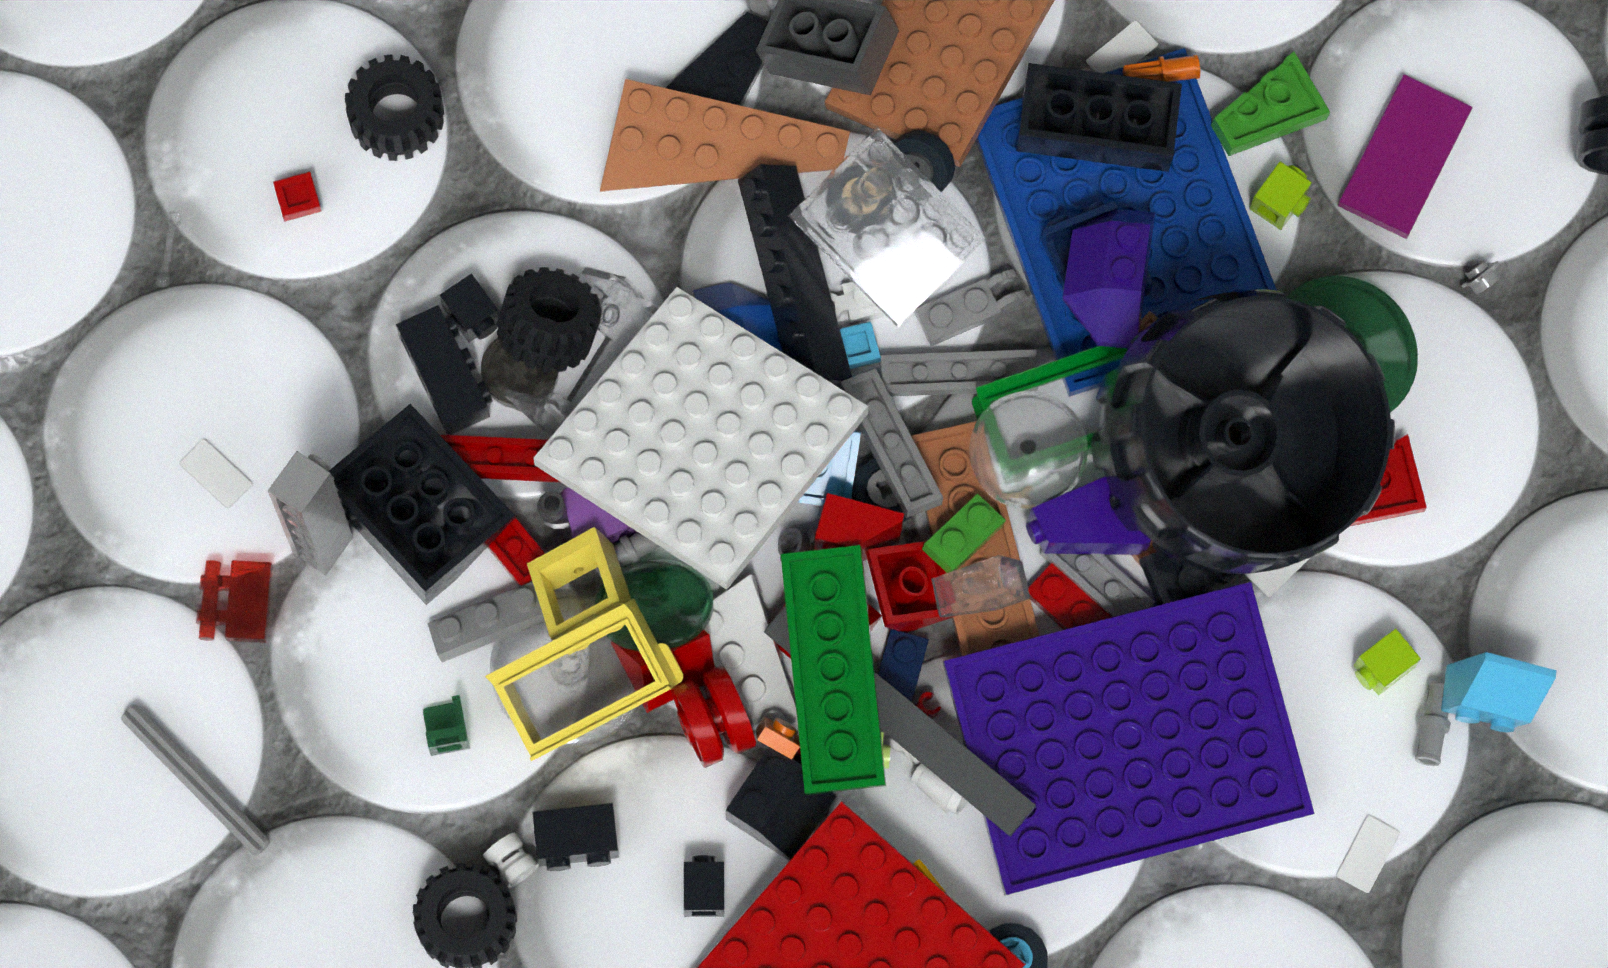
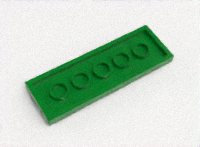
(833, 670)

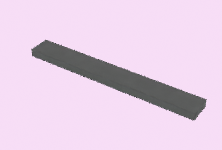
(938, 750)

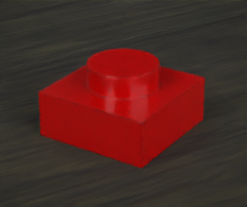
(297, 196)

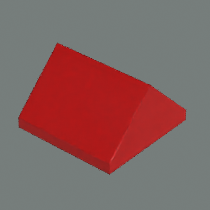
(905, 586)
(693, 658)

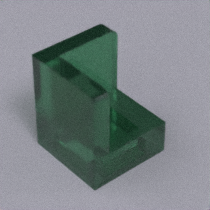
(446, 727)

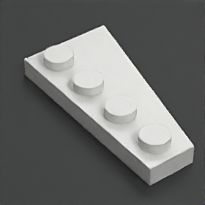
(750, 654)

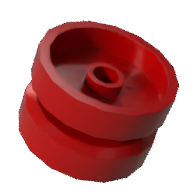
(708, 718)

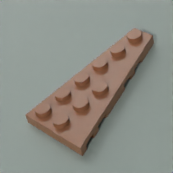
(690, 139)

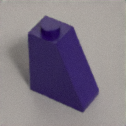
(1083, 524)

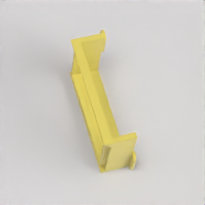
(656, 656)

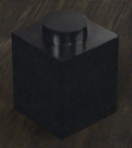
(470, 308)
(703, 887)

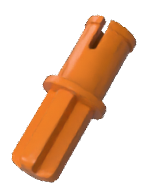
(1165, 70)

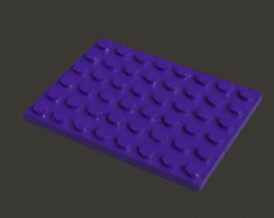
(1132, 736)

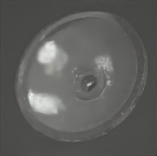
(1024, 478)

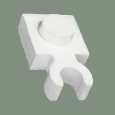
(854, 304)

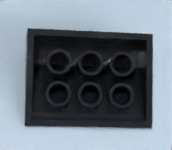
(418, 503)

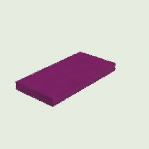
(1405, 156)

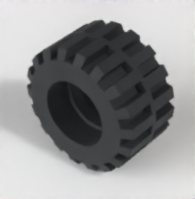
(388, 79)
(553, 297)
(458, 883)

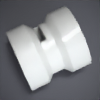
(510, 860)

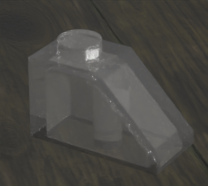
(981, 587)

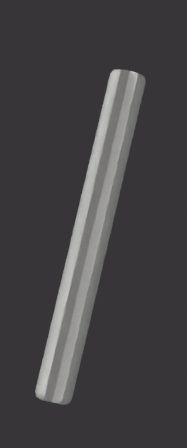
(195, 780)

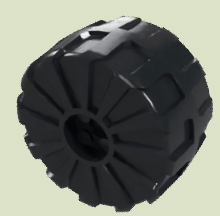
(1306, 418)

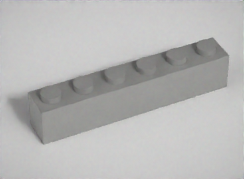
(311, 511)

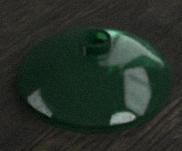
(671, 599)

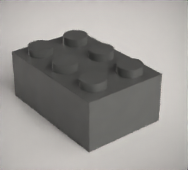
(828, 42)

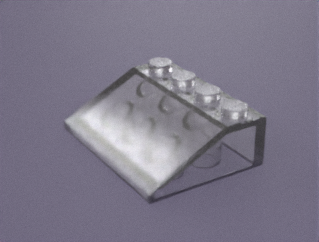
(887, 226)

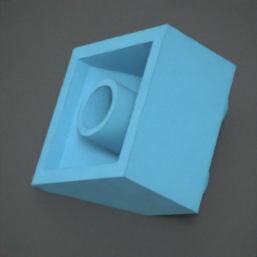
(1495, 690)

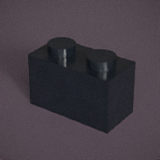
(575, 836)

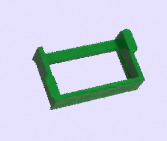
(1044, 375)

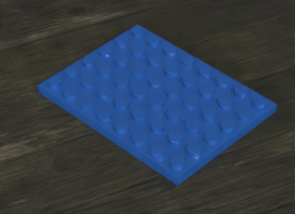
(1199, 231)

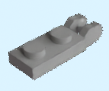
(967, 308)

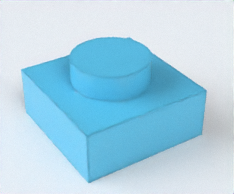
(860, 345)

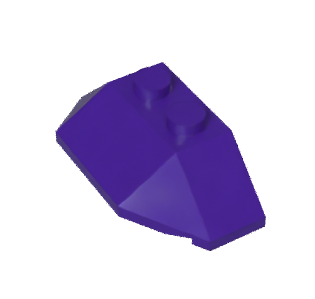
(1110, 275)

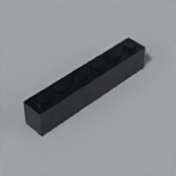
(793, 273)

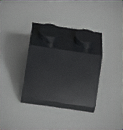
(775, 806)

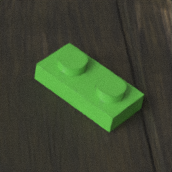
(964, 534)

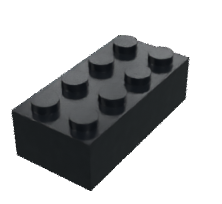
(1099, 117)

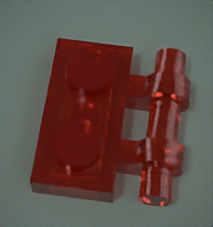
(247, 601)

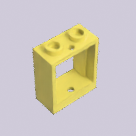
(567, 564)

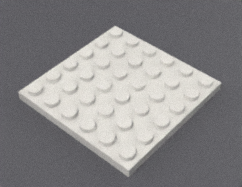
(701, 437)

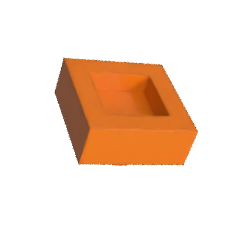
(778, 736)

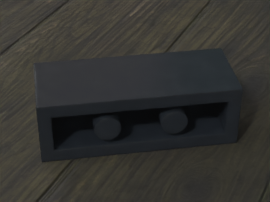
(445, 369)

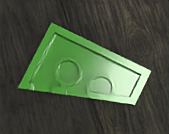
(1273, 108)

